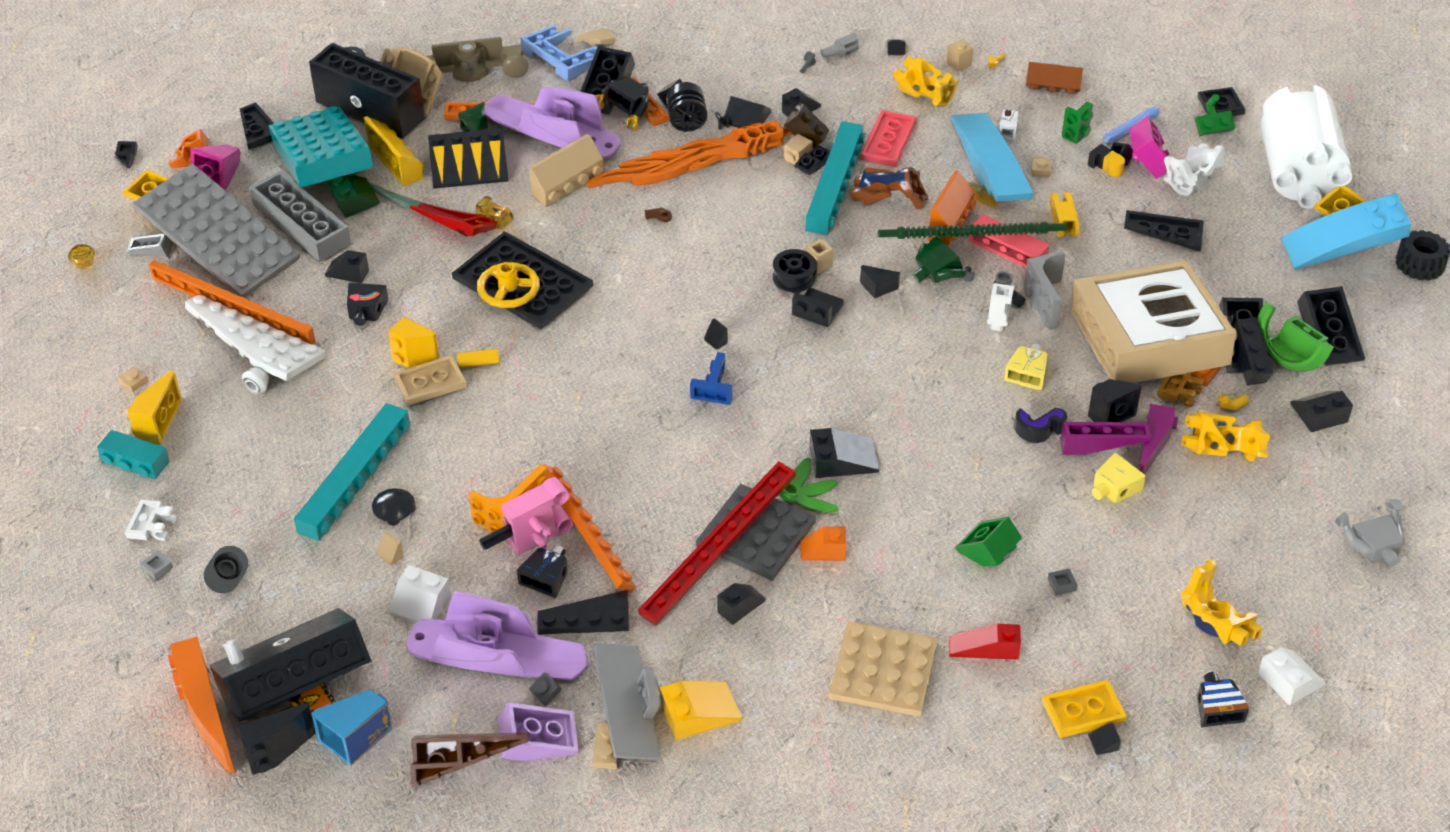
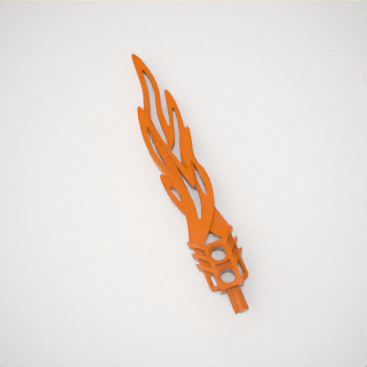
(696, 155)

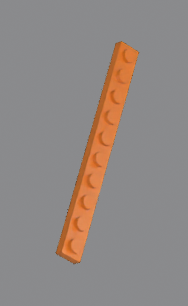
(195, 286)

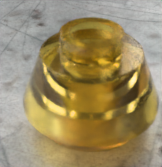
(81, 256)

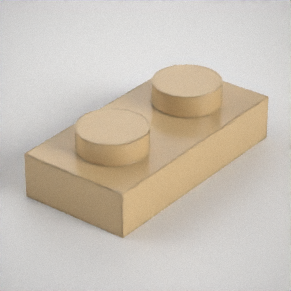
(603, 751)

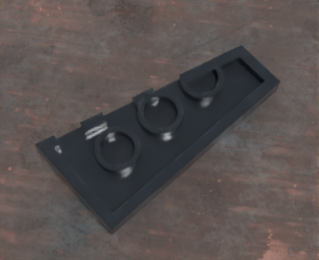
(1171, 229)
(591, 615)

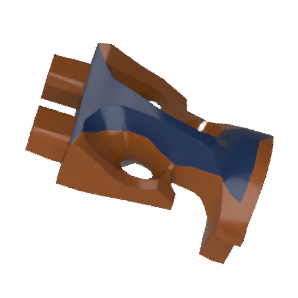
(878, 184)

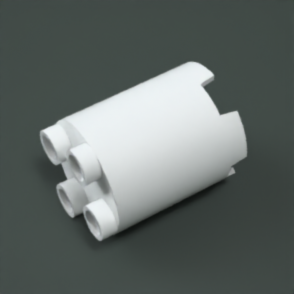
(1304, 145)

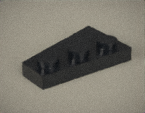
(255, 125)

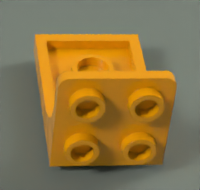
(488, 511)

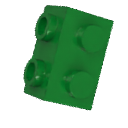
(1077, 122)

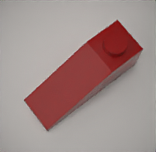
(990, 642)

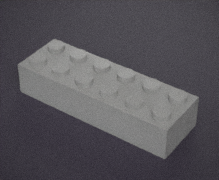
(300, 216)

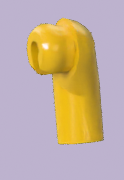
(1226, 403)

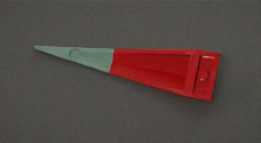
(458, 221)

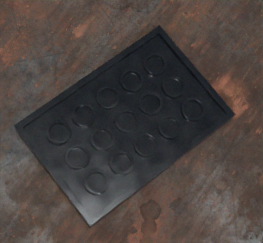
(558, 282)

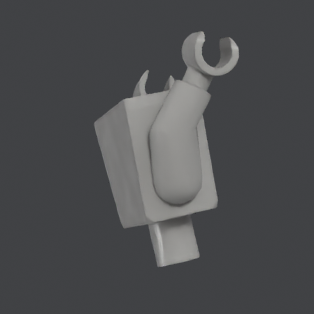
(1378, 537)

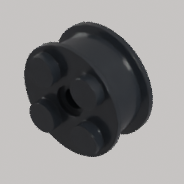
(794, 270)

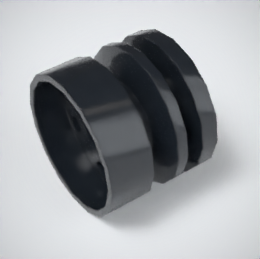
(686, 106)

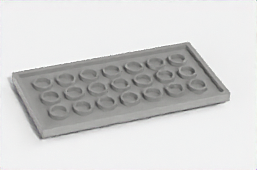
(216, 230)

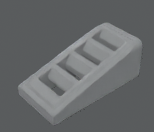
(157, 245)

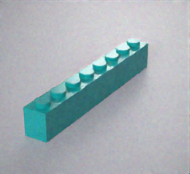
(835, 178)
(352, 472)

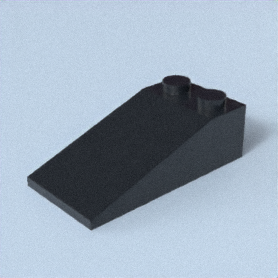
(605, 67)
(1235, 310)
(1330, 315)

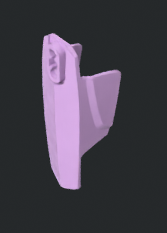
(556, 118)
(493, 639)

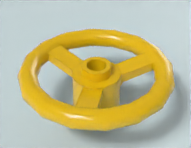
(507, 282)

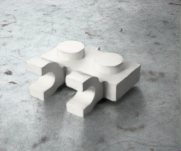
(145, 518)

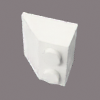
(419, 595)
(1289, 675)

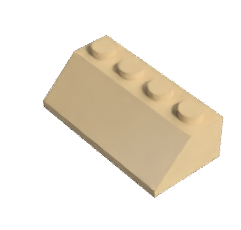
(565, 170)

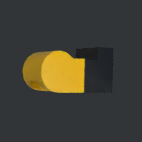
(1106, 160)

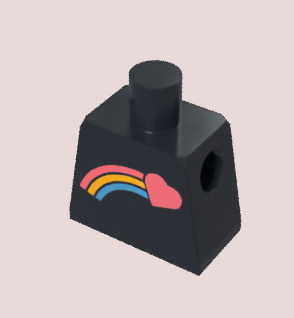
(366, 302)

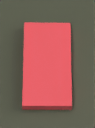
(888, 138)

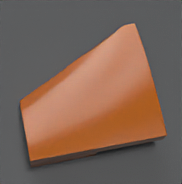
(183, 152)

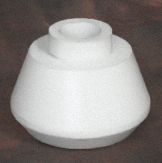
(255, 380)

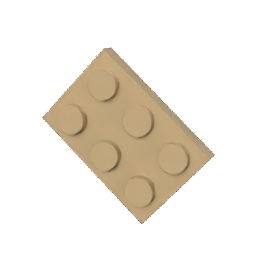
(429, 380)

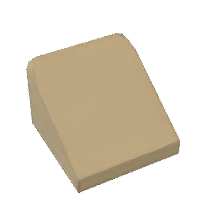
(390, 549)

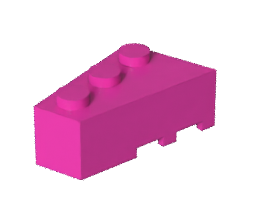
(1148, 147)

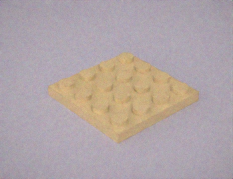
(883, 668)

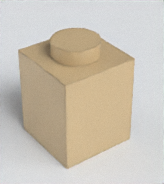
(959, 55)
(796, 148)
(822, 253)

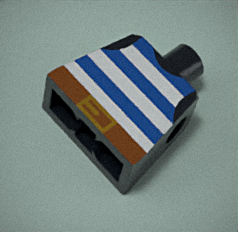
(1220, 702)

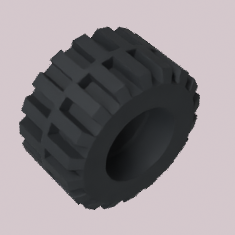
(1423, 255)

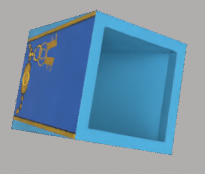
(353, 724)

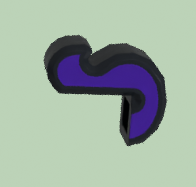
(1040, 428)

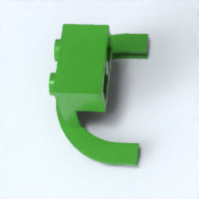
(1296, 345)

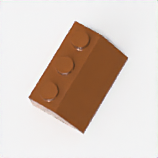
(1054, 77)

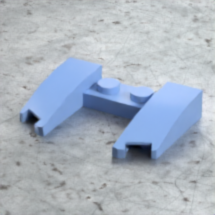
(543, 44)

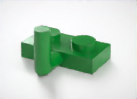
(1214, 121)

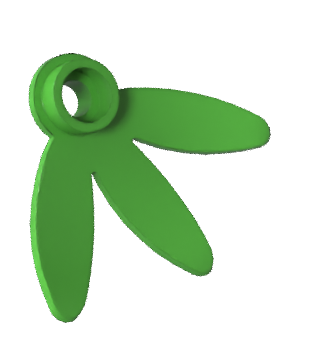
(802, 494)

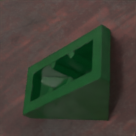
(473, 118)

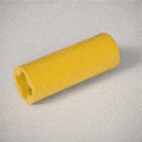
(478, 358)

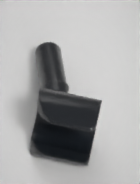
(722, 120)

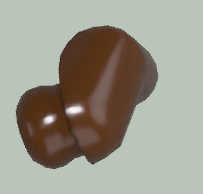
(659, 213)

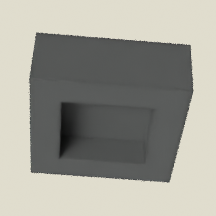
(1062, 582)
(545, 688)

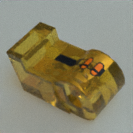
(501, 215)

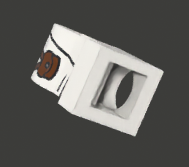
(1009, 123)

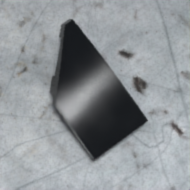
(126, 152)

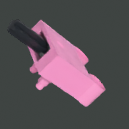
(532, 519)

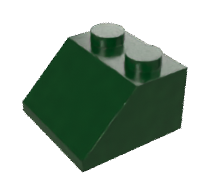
(352, 194)

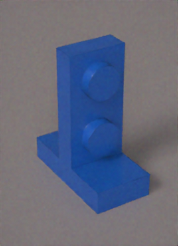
(711, 388)

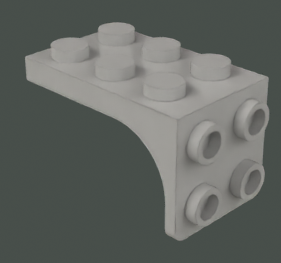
(1039, 277)

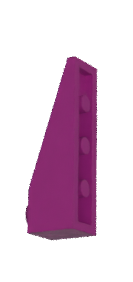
(1161, 422)
(1093, 437)

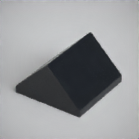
(744, 112)

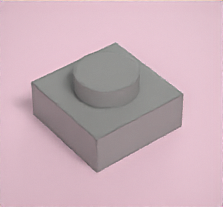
(156, 565)

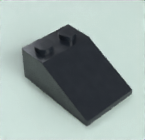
(841, 453)
(276, 736)

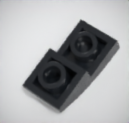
(813, 161)

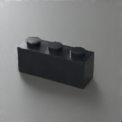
(1252, 352)

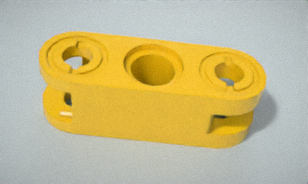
(1064, 213)

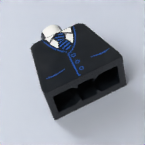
(544, 571)

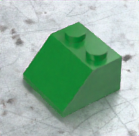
(990, 541)

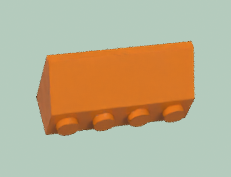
(952, 205)

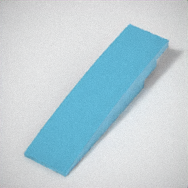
(991, 158)

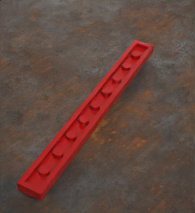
(716, 543)

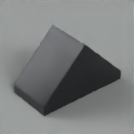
(878, 280)

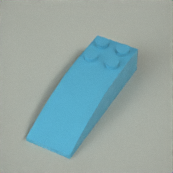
(1348, 231)

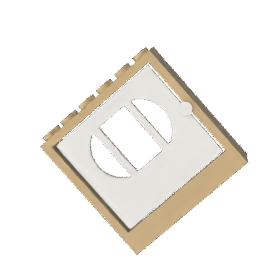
(1133, 342)

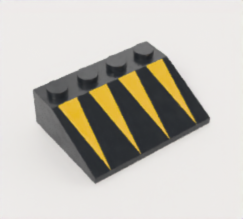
(468, 158)

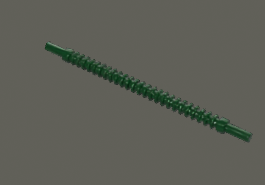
(901, 232)

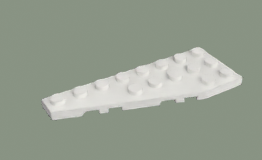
(262, 344)

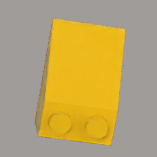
(155, 409)
(698, 706)

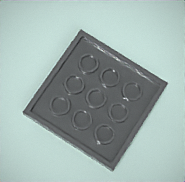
(768, 540)

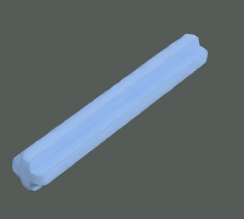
(1123, 129)

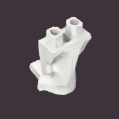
(1193, 171)

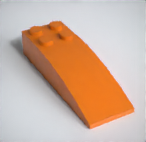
(196, 689)

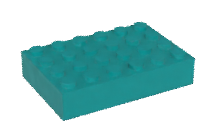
(320, 146)

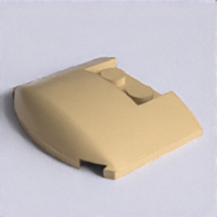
(419, 66)

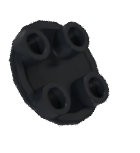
(393, 505)

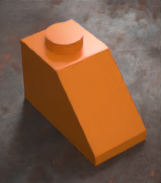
(825, 544)

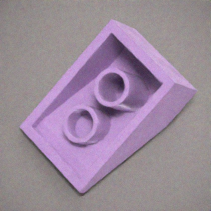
(550, 731)

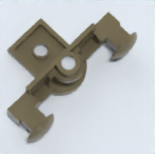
(472, 58)

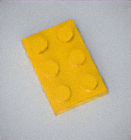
(1083, 708)

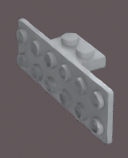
(628, 700)

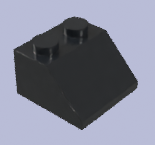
(1114, 401)
(1323, 409)

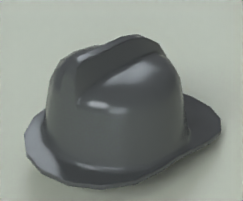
(225, 569)

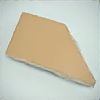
(599, 36)

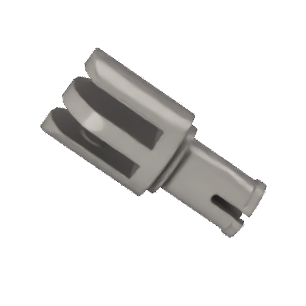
(841, 46)

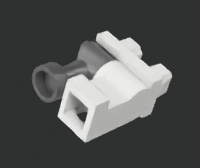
(1000, 301)

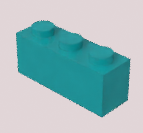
(133, 454)

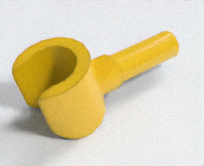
(994, 61)

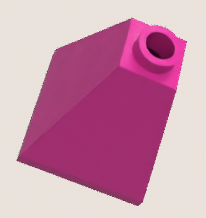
(217, 162)

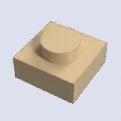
(1041, 167)
(133, 379)

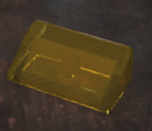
(982, 196)

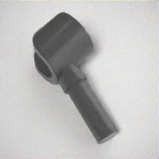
(809, 58)

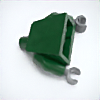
(940, 263)

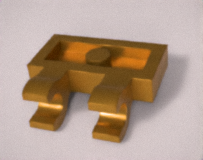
(1174, 388)

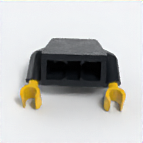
(628, 97)

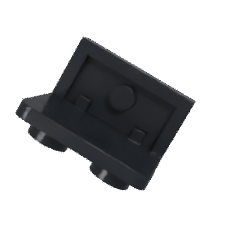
(816, 306)

